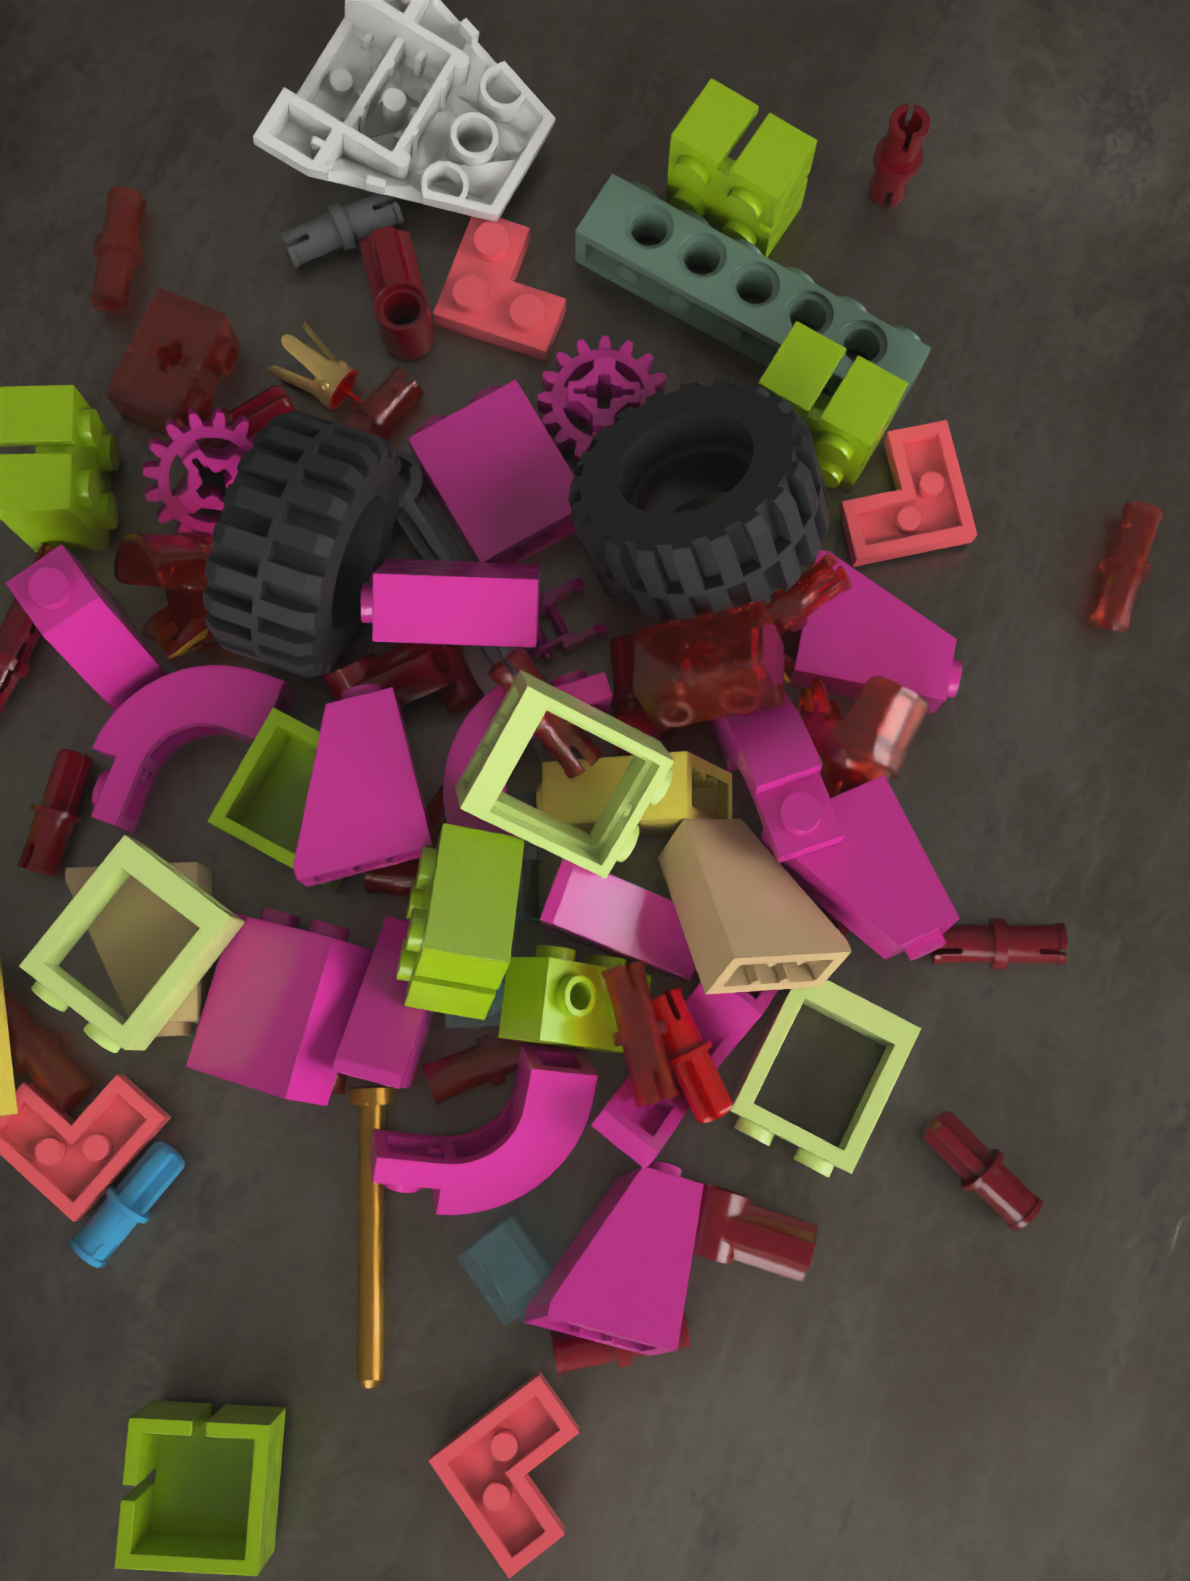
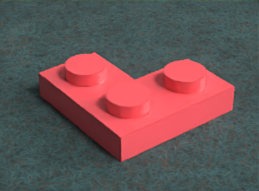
(487, 302)
(924, 510)
(79, 1158)
(490, 1466)

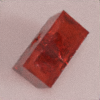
(173, 363)
(709, 666)

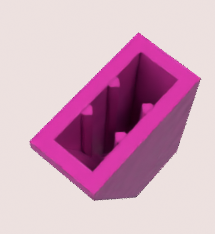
(86, 626)
(870, 636)
(362, 791)
(877, 876)
(618, 920)
(382, 1035)
(627, 1265)

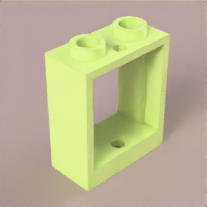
(502, 746)
(61, 990)
(858, 1015)

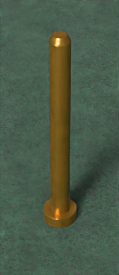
(370, 1237)

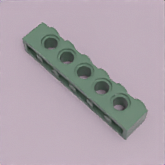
(712, 301)

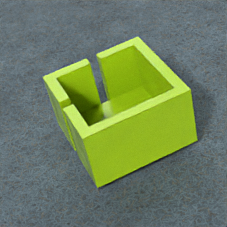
(746, 196)
(849, 423)
(66, 485)
(271, 790)
(461, 921)
(210, 1491)

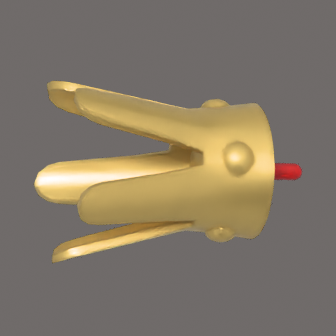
(332, 379)

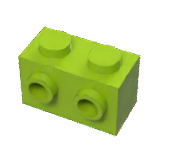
(560, 1000)

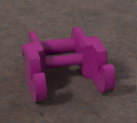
(567, 640)

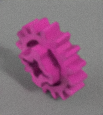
(576, 402)
(189, 494)

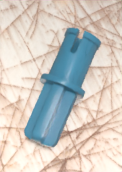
(127, 1204)

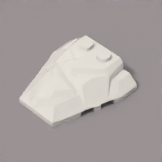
(410, 111)

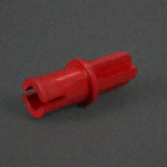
(690, 1058)

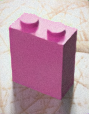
(497, 475)
(453, 603)
(280, 1006)

